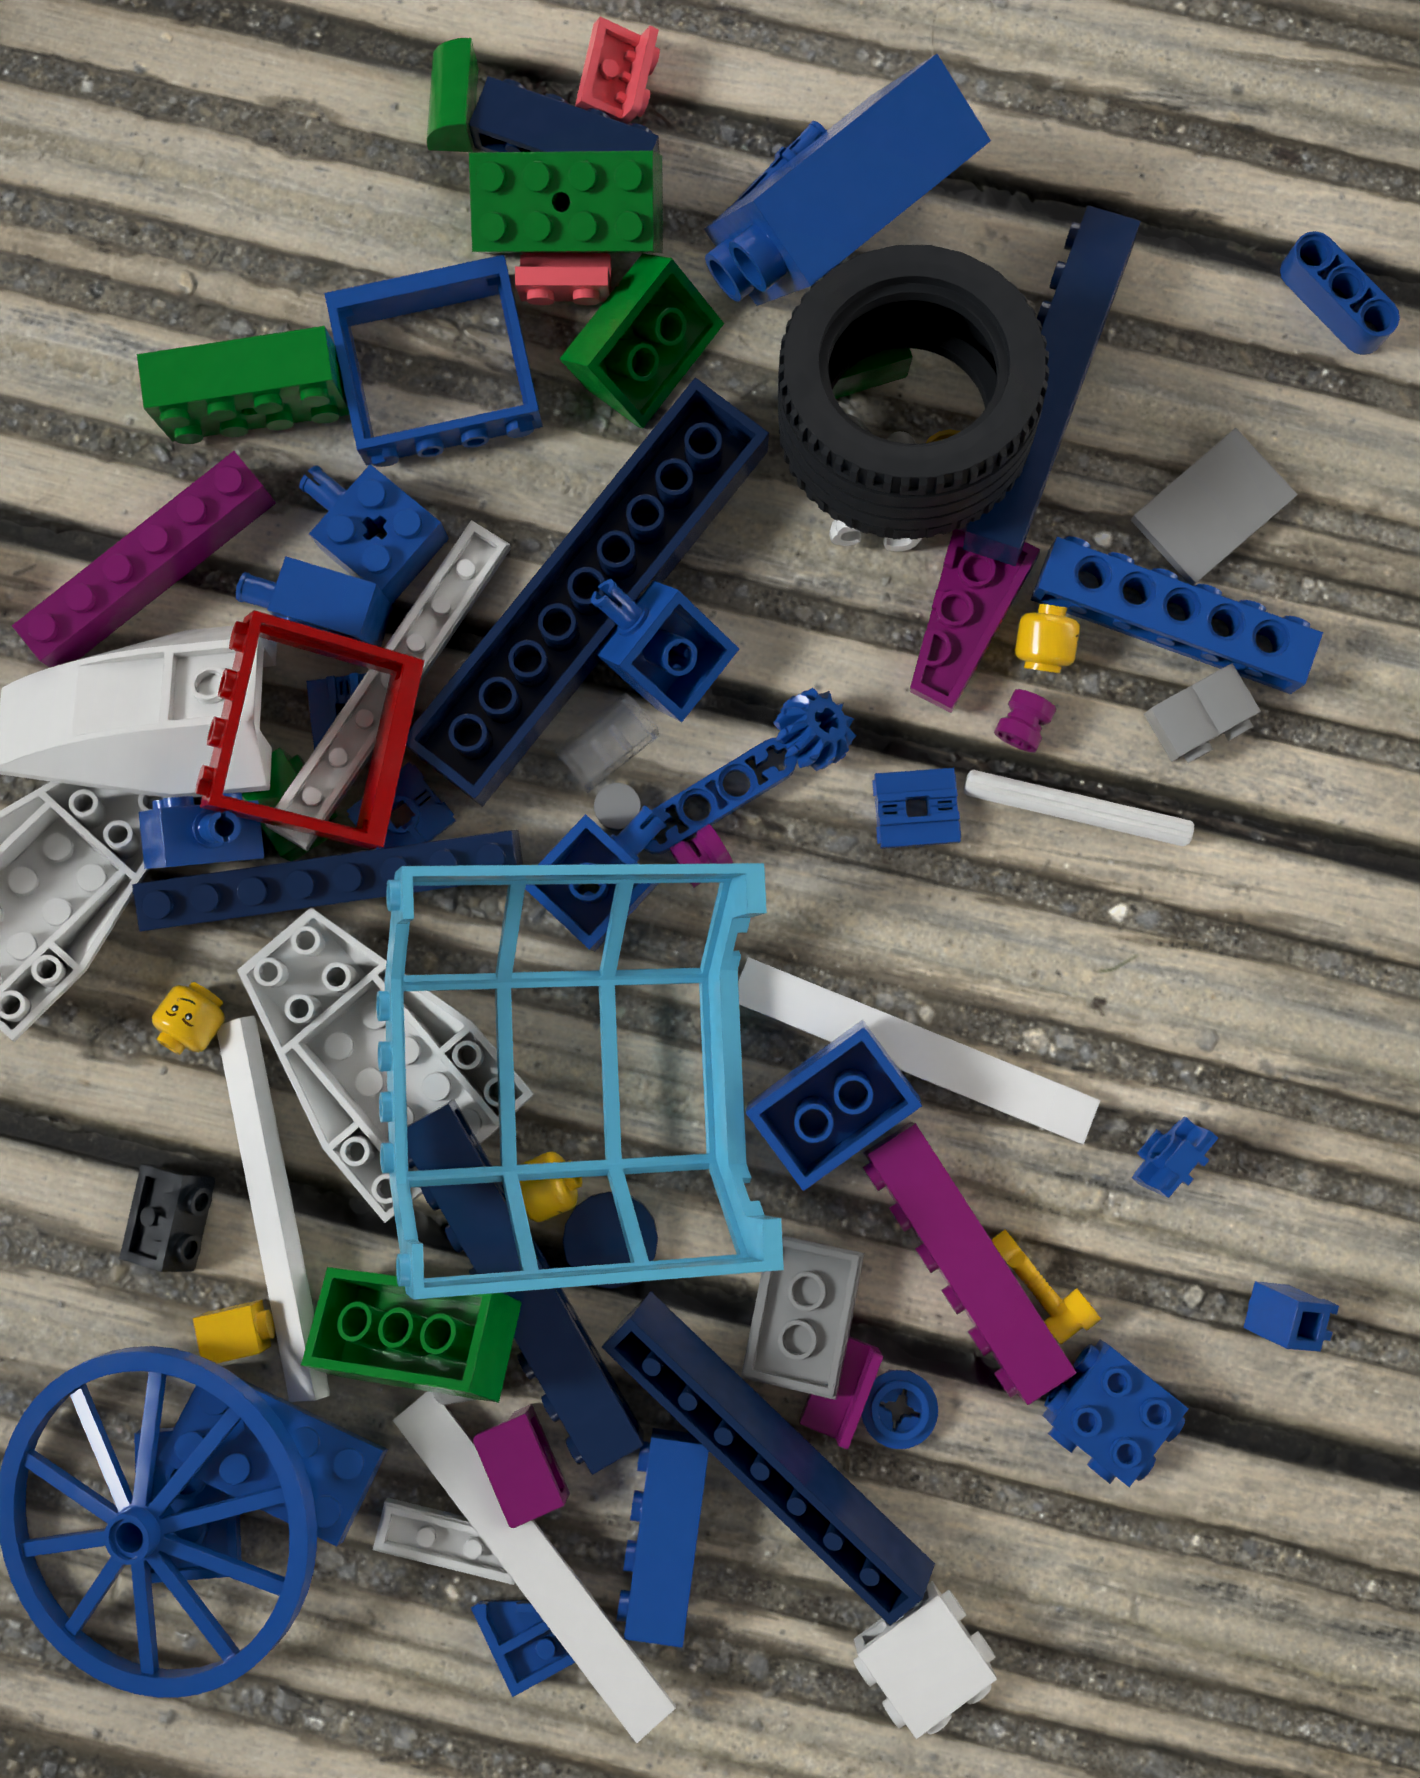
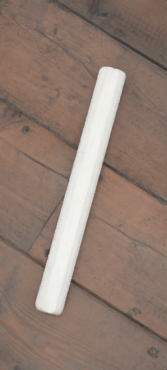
(1079, 808)

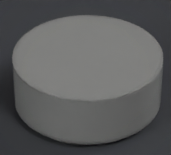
(616, 806)

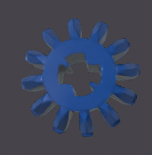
(814, 729)

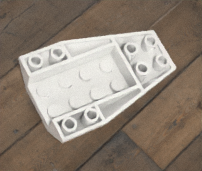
(136, 718)
(62, 889)
(320, 1012)

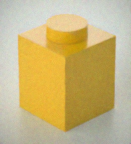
(234, 1331)

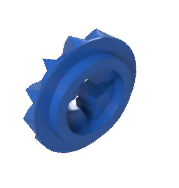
(910, 1428)

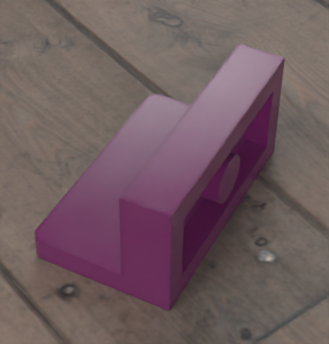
(841, 1416)
(521, 1467)

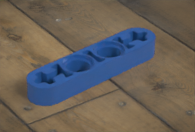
(720, 801)

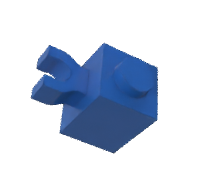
(1289, 1316)

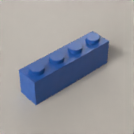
(666, 1538)

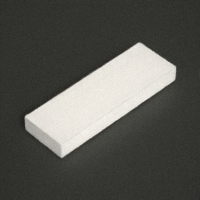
(436, 1539)

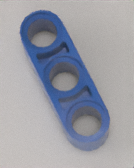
(1337, 271)

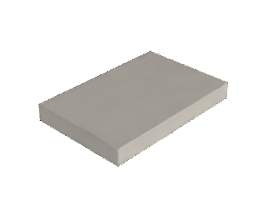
(1213, 507)
(804, 1318)

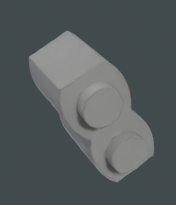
(1202, 713)

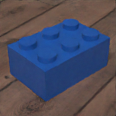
(833, 1105)

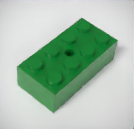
(611, 207)
(243, 385)
(439, 1345)

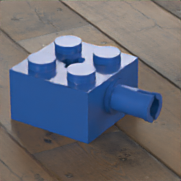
(362, 511)
(321, 600)
(662, 646)
(190, 835)
(588, 844)

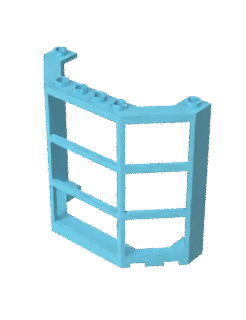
(753, 1234)

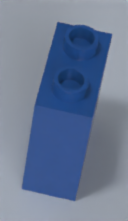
(844, 186)

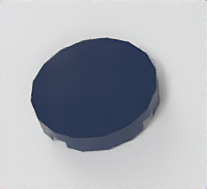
(596, 1236)

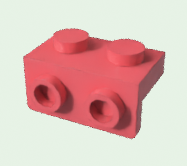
(618, 70)
(563, 278)

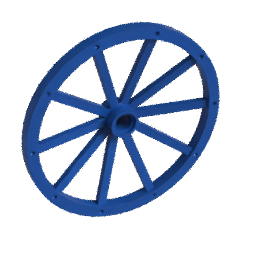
(144, 1526)

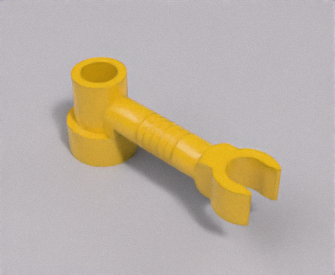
(1066, 1314)

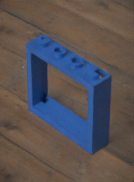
(415, 294)

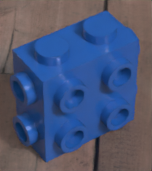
(1113, 1414)

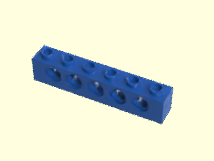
(1291, 637)

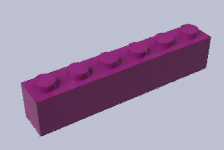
(144, 563)
(969, 1264)

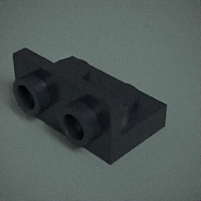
(167, 1219)

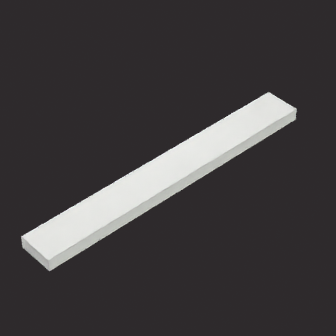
(422, 635)
(920, 1051)
(271, 1204)
(537, 1570)

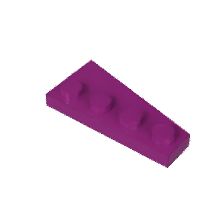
(964, 619)

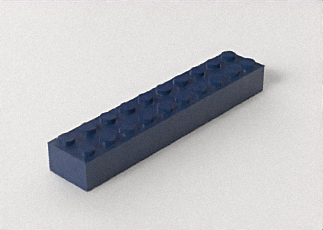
(552, 629)

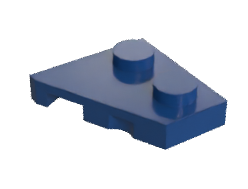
(520, 1643)

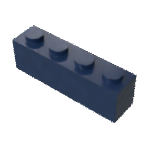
(525, 121)

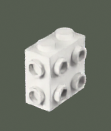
(926, 1663)

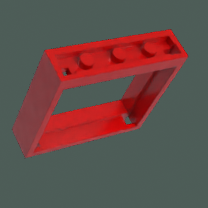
(390, 740)

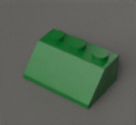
(643, 339)

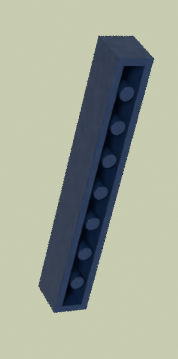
(1072, 331)
(309, 881)
(548, 1328)
(771, 1458)

